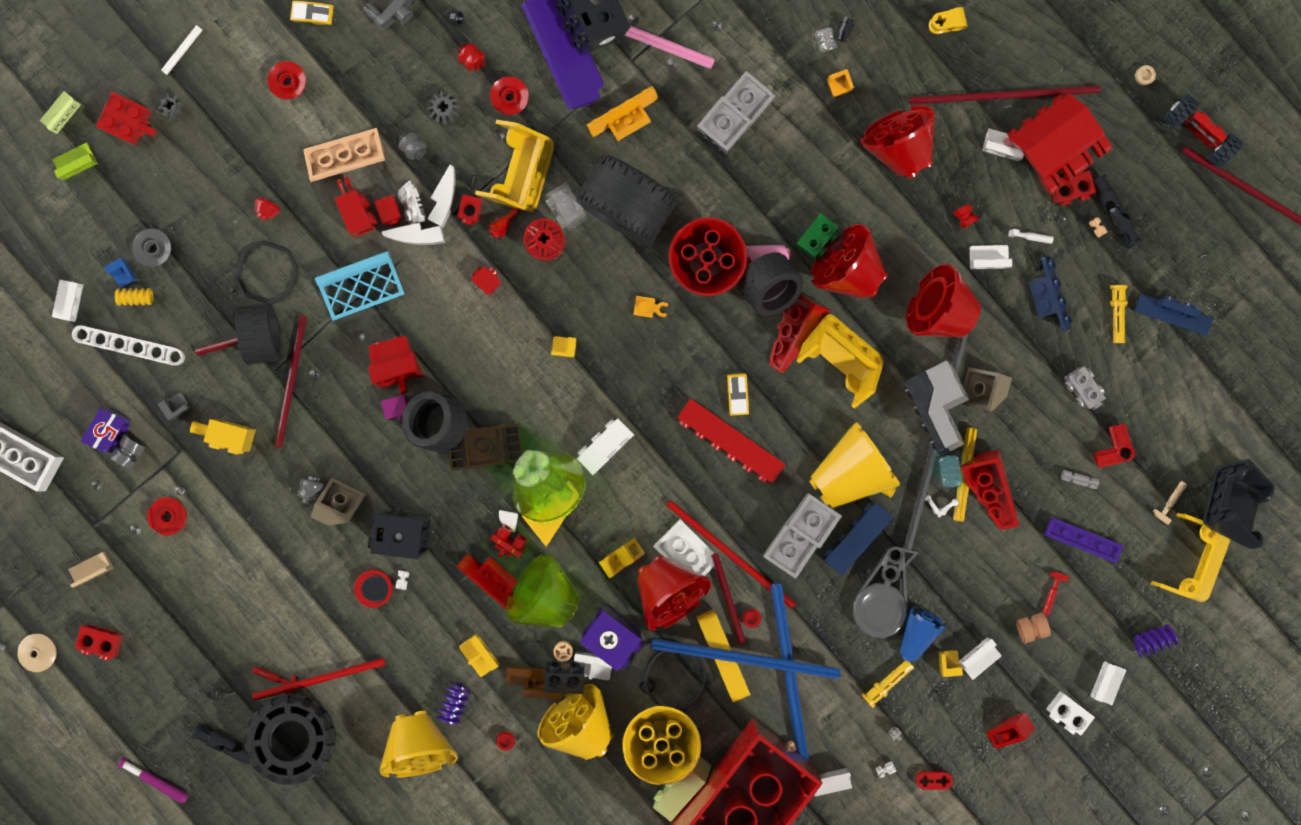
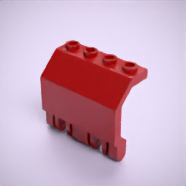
(1060, 140)

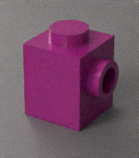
(395, 407)

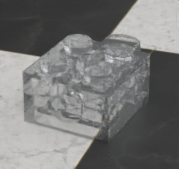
(566, 206)

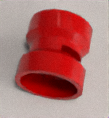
(966, 216)

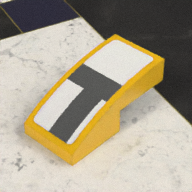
(312, 12)
(738, 394)

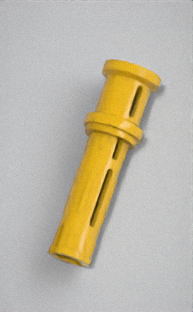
(1118, 303)
(880, 689)

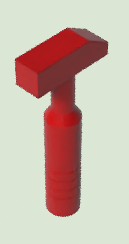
(1053, 591)
(273, 677)

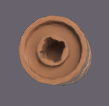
(1029, 629)

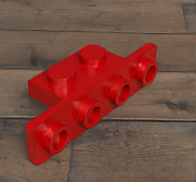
(490, 578)

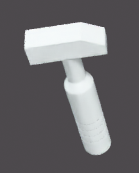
(1031, 236)

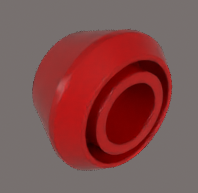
(266, 209)

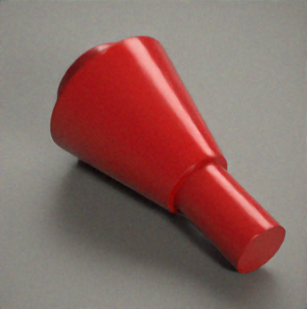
(499, 227)

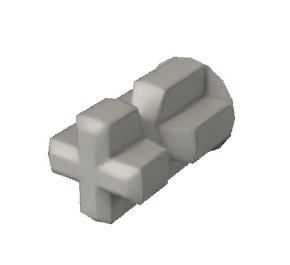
(895, 733)

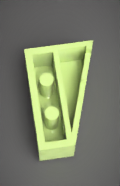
(677, 795)

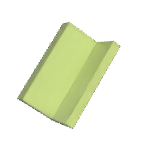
(60, 112)

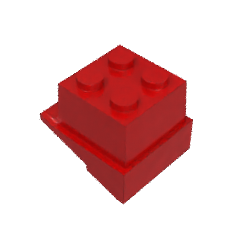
(393, 364)

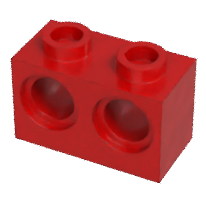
(1073, 191)
(99, 637)

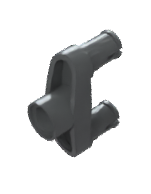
(397, 10)

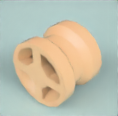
(562, 653)

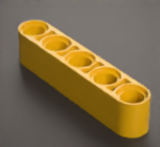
(729, 670)

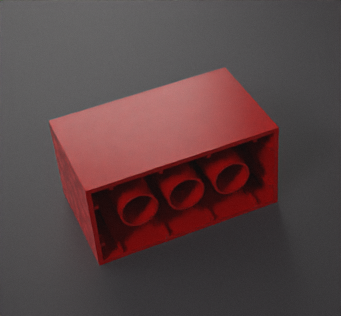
(753, 784)

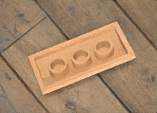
(344, 154)

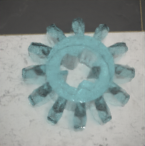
(950, 471)

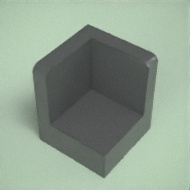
(175, 406)

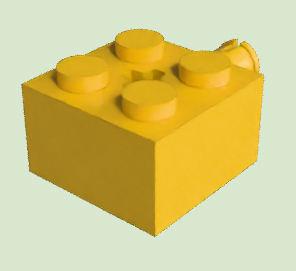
(225, 435)

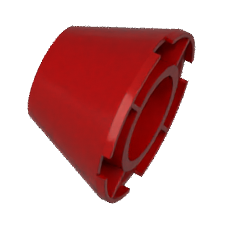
(943, 305)

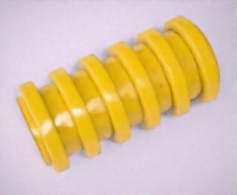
(133, 296)

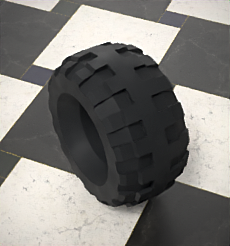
(320, 745)

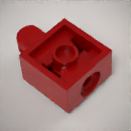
(355, 210)

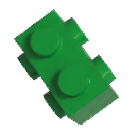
(816, 236)

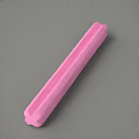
(670, 47)

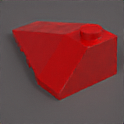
(796, 326)
(989, 482)

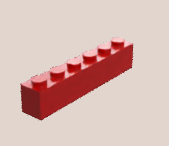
(731, 441)

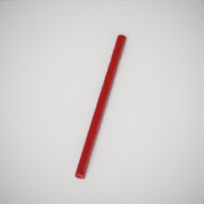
(318, 679)

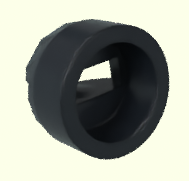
(456, 18)
(650, 683)

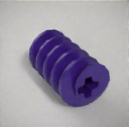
(1155, 639)
(455, 703)

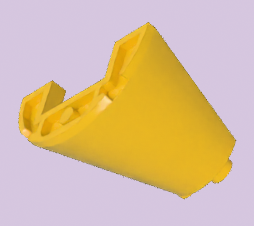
(853, 470)

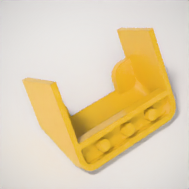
(526, 169)
(848, 354)
(1208, 568)

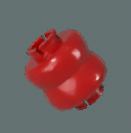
(471, 57)

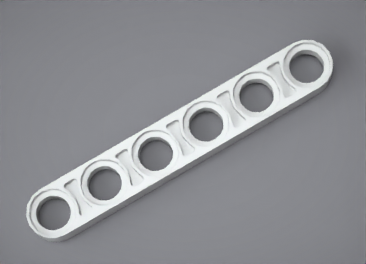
(129, 342)

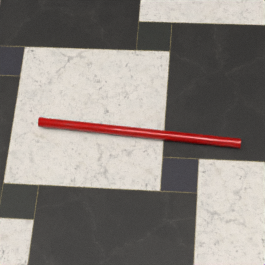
(726, 550)

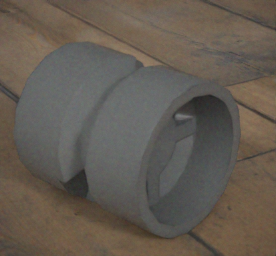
(127, 452)

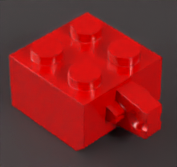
(125, 119)

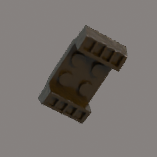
(487, 447)

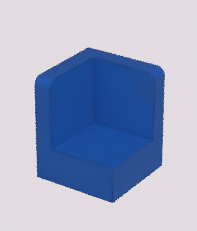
(121, 272)

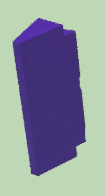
(574, 73)

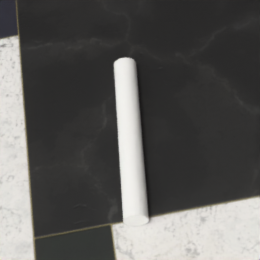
(181, 50)

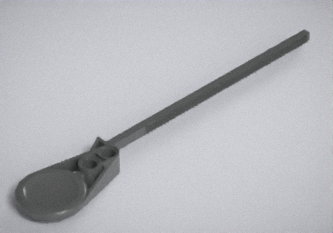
(879, 607)

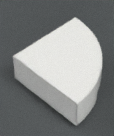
(509, 519)

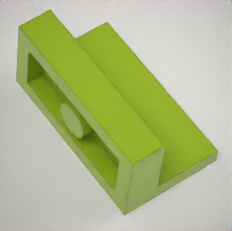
(74, 161)

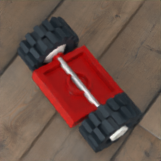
(1204, 129)

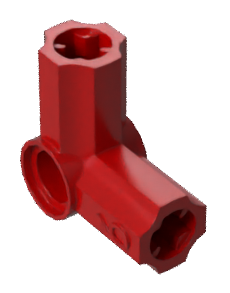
(1112, 456)

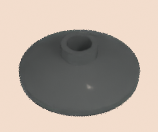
(142, 247)

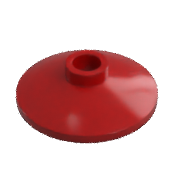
(278, 76)
(507, 86)

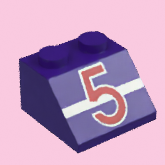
(106, 430)

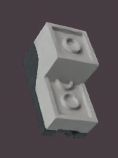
(734, 114)
(934, 395)
(801, 534)

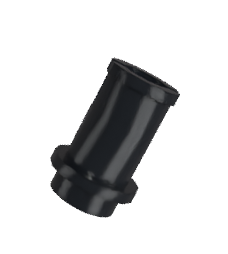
(844, 29)

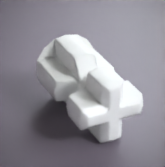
(402, 583)
(889, 768)

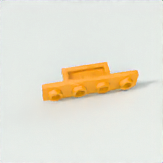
(625, 117)

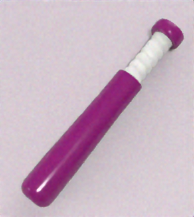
(161, 785)

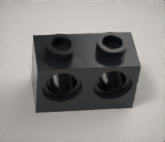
(564, 680)

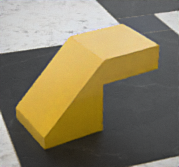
(622, 557)

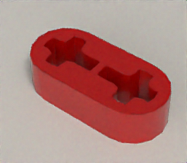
(933, 785)

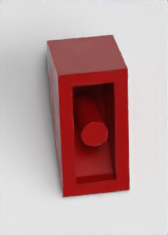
(1011, 731)

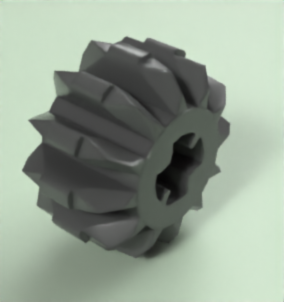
(449, 102)

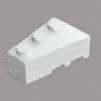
(604, 445)

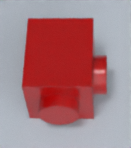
(486, 279)

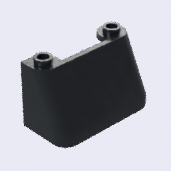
(1234, 502)

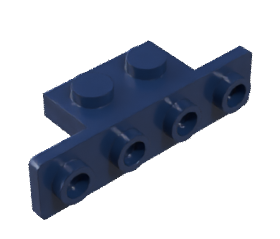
(1048, 296)
(1174, 313)

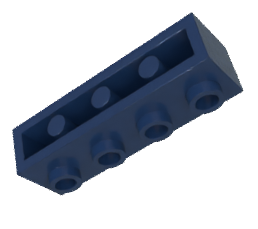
(857, 538)

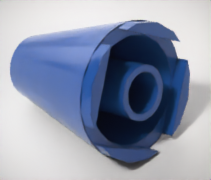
(920, 633)

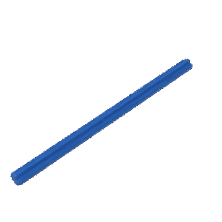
(745, 658)
(790, 677)

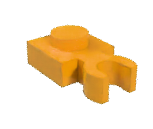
(646, 307)

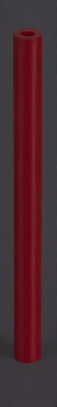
(728, 599)

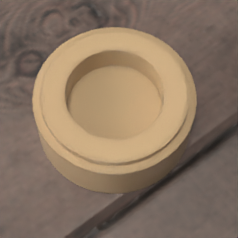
(1145, 75)

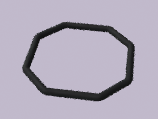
(241, 263)

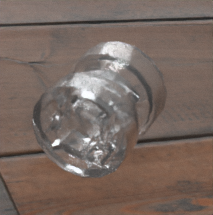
(826, 39)

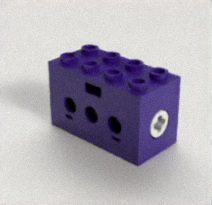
(611, 637)

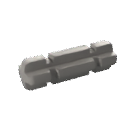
(1080, 479)

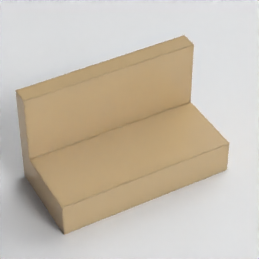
(90, 569)

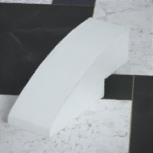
(444, 198)
(416, 235)

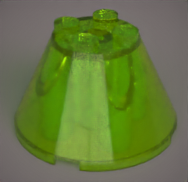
(547, 485)

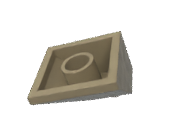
(985, 388)
(337, 503)

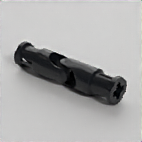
(1120, 219)
(220, 743)

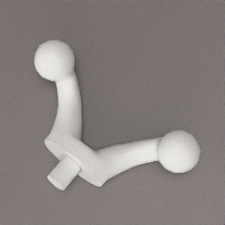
(940, 511)

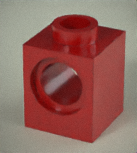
(470, 201)
(388, 210)

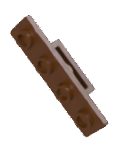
(533, 682)

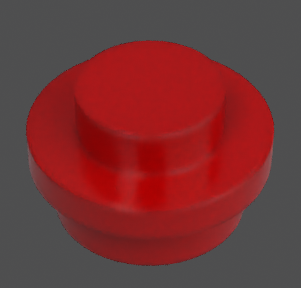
(751, 618)
(505, 740)

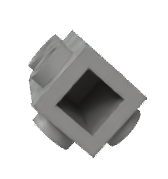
(1087, 391)

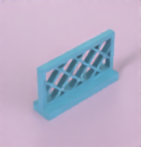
(354, 269)

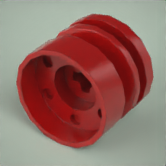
(553, 246)

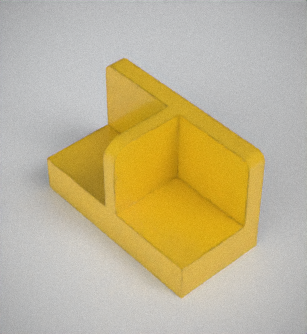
(479, 655)

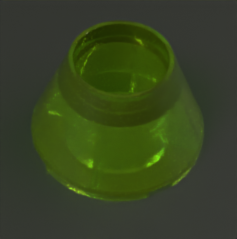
(543, 595)

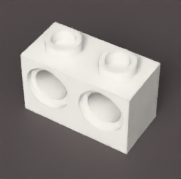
(1071, 711)

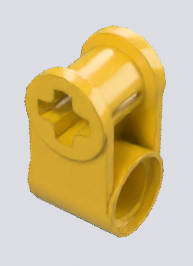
(951, 21)

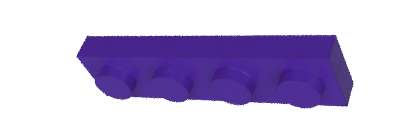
(1083, 540)

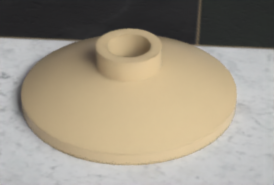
(45, 651)

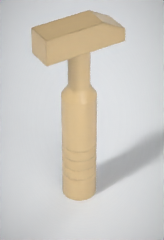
(1170, 503)

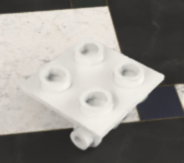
(407, 196)

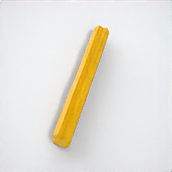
(962, 490)

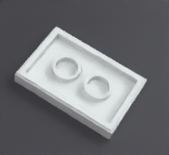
(685, 548)

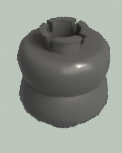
(412, 145)
(310, 489)

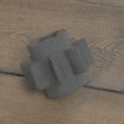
(166, 102)

